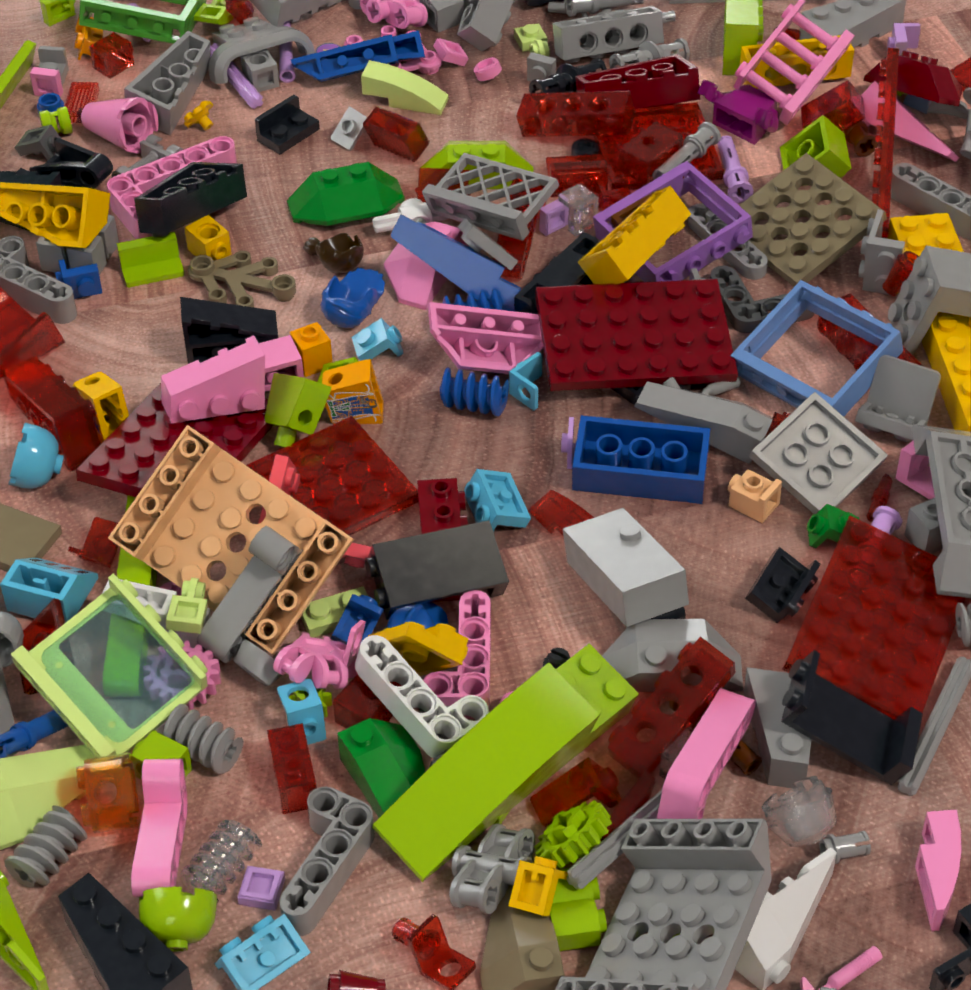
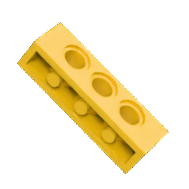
(842, 68)

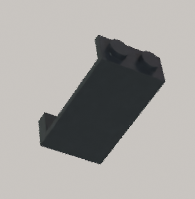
(436, 566)
(849, 725)

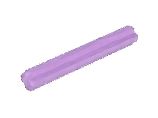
(241, 83)

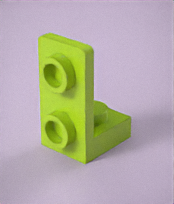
(57, 10)

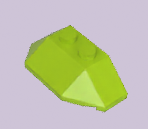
(493, 150)

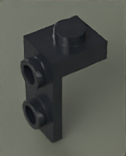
(955, 970)

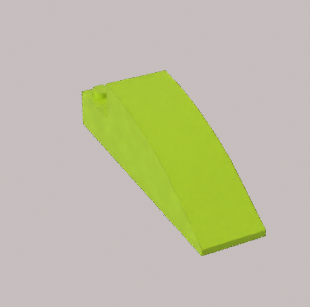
(505, 759)

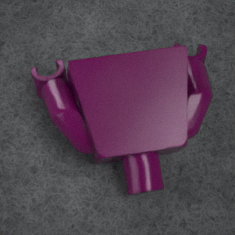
(742, 111)

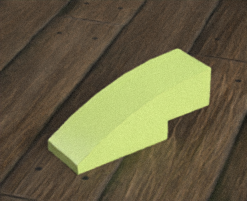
(402, 88)

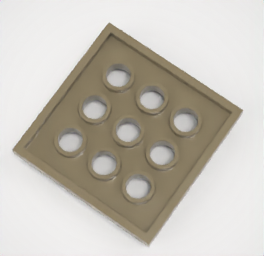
(822, 218)

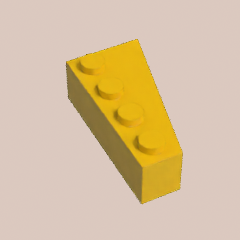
(636, 238)

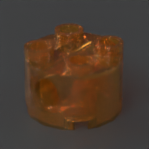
(94, 776)

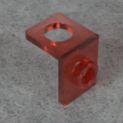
(98, 547)

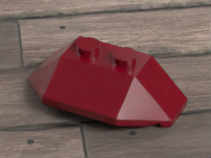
(923, 79)

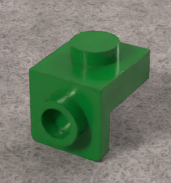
(826, 524)

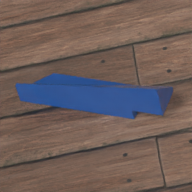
(355, 57)

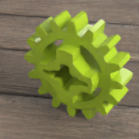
(573, 833)

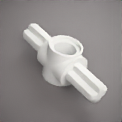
(411, 208)

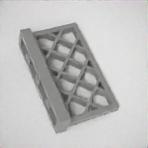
(480, 210)

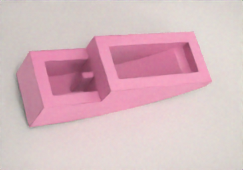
(939, 863)

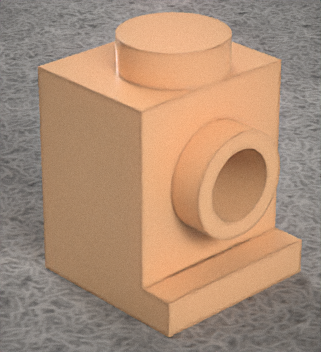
(754, 495)

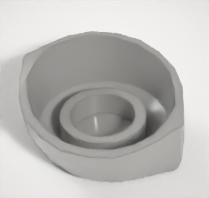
(256, 663)

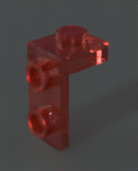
(576, 787)

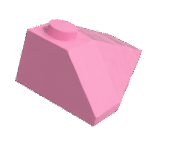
(906, 124)

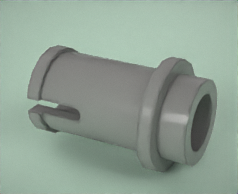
(845, 845)

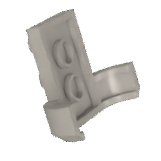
(250, 38)

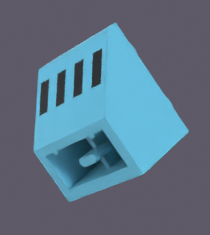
(36, 582)

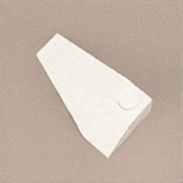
(783, 923)

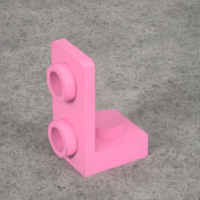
(915, 472)

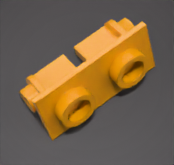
(85, 37)

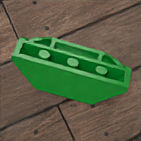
(344, 195)

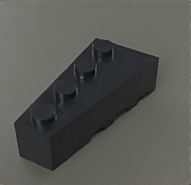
(117, 943)

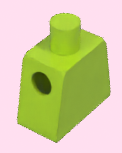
(295, 406)

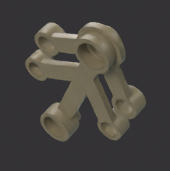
(205, 270)

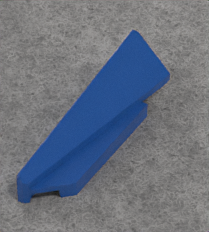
(455, 261)

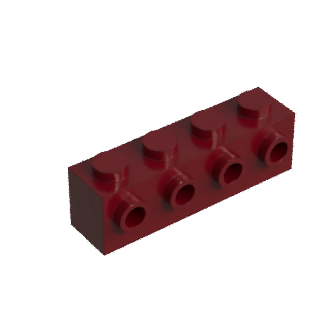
(440, 509)

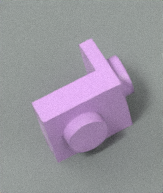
(904, 36)

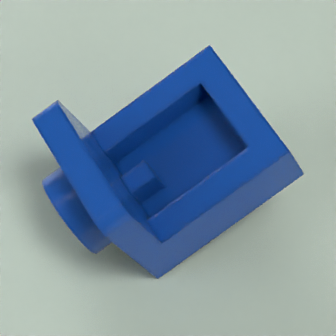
(83, 280)
(357, 609)

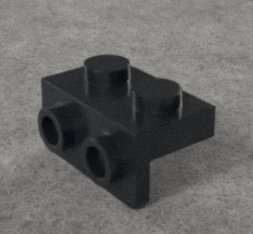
(782, 585)

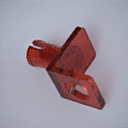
(432, 950)

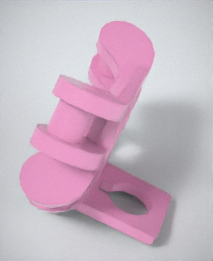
(316, 653)

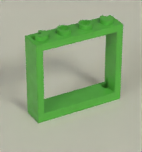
(138, 20)

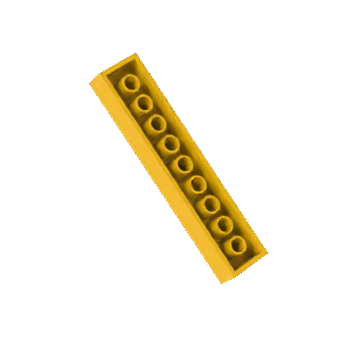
(949, 335)

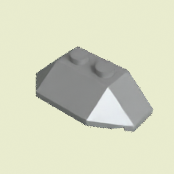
(654, 645)

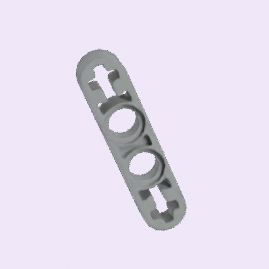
(748, 262)

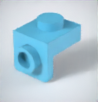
(376, 339)

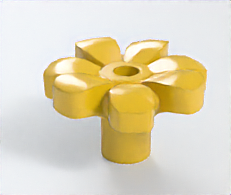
(199, 115)

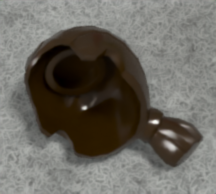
(337, 253)

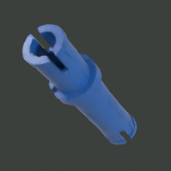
(26, 734)

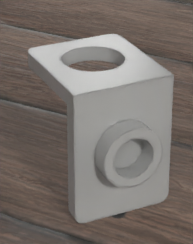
(349, 128)

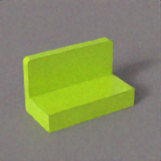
(150, 260)

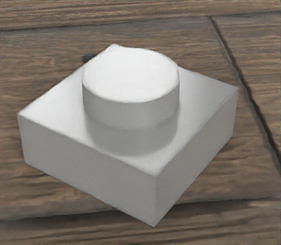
(540, 66)

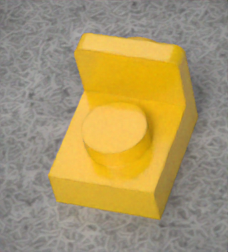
(536, 885)

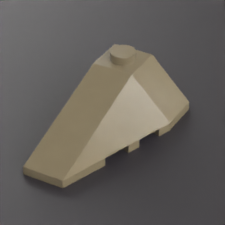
(520, 950)

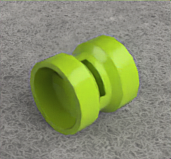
(63, 119)

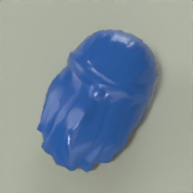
(352, 298)

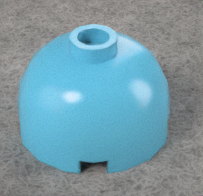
(35, 458)

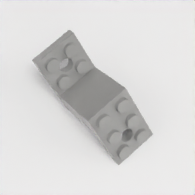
(935, 285)

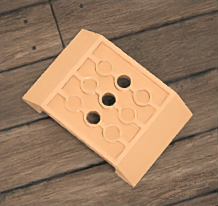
(203, 500)

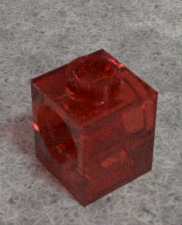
(112, 55)

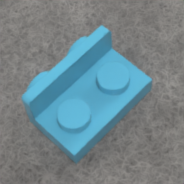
(496, 498)
(263, 955)

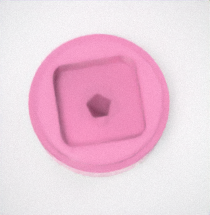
(487, 69)

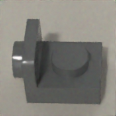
(38, 141)

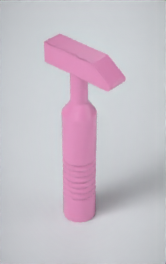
(849, 971)

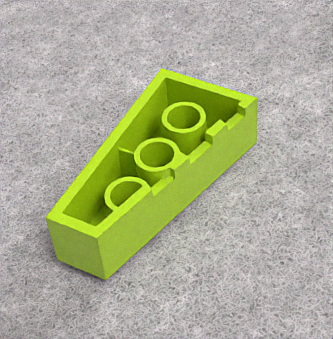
(741, 28)

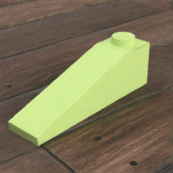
(35, 784)

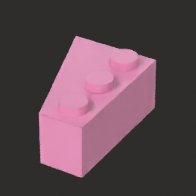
(217, 386)

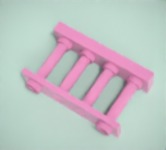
(805, 84)

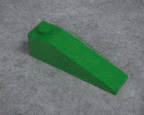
(380, 761)

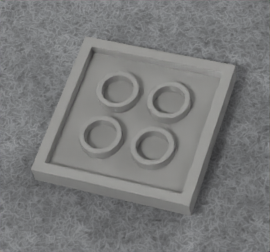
(818, 455)

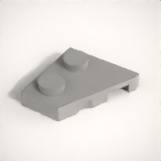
(479, 240)

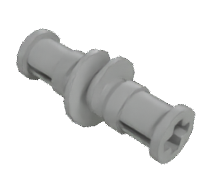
(649, 50)

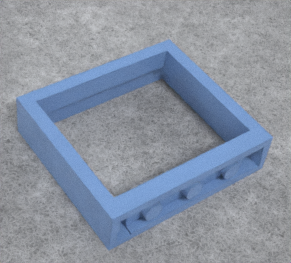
(833, 309)

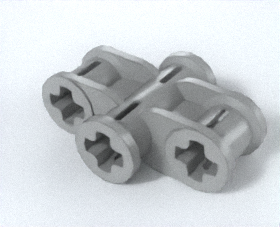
(485, 874)

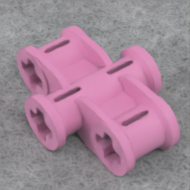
(396, 12)

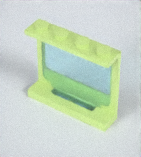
(113, 671)

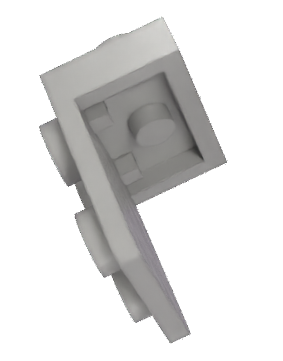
(879, 255)
(899, 397)

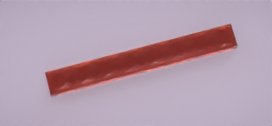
(885, 134)

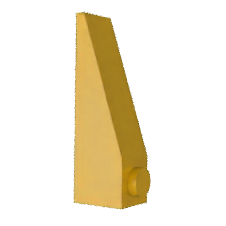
(57, 213)

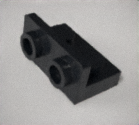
(285, 125)

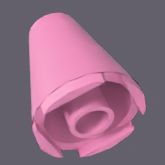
(121, 121)

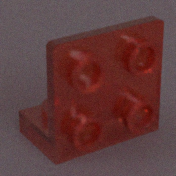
(577, 170)

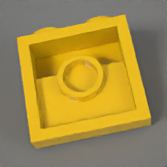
(428, 648)

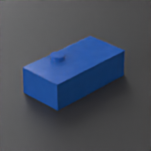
(641, 459)

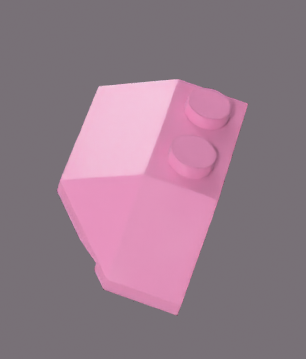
(413, 278)
(485, 337)

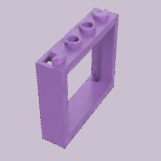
(708, 250)

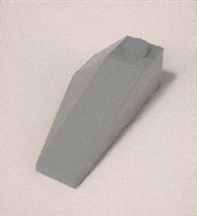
(733, 424)

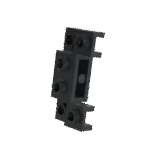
(560, 272)

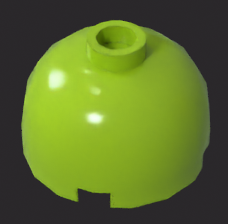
(178, 916)

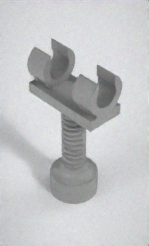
(151, 152)

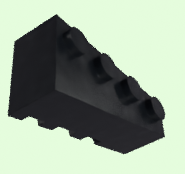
(189, 196)

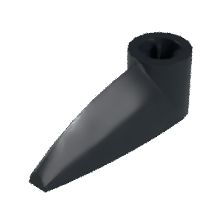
(79, 173)

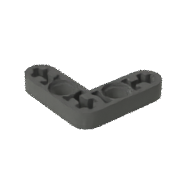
(747, 313)

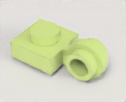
(532, 39)
(188, 610)

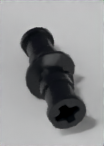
(564, 79)

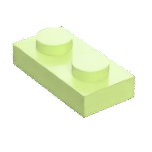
(324, 614)

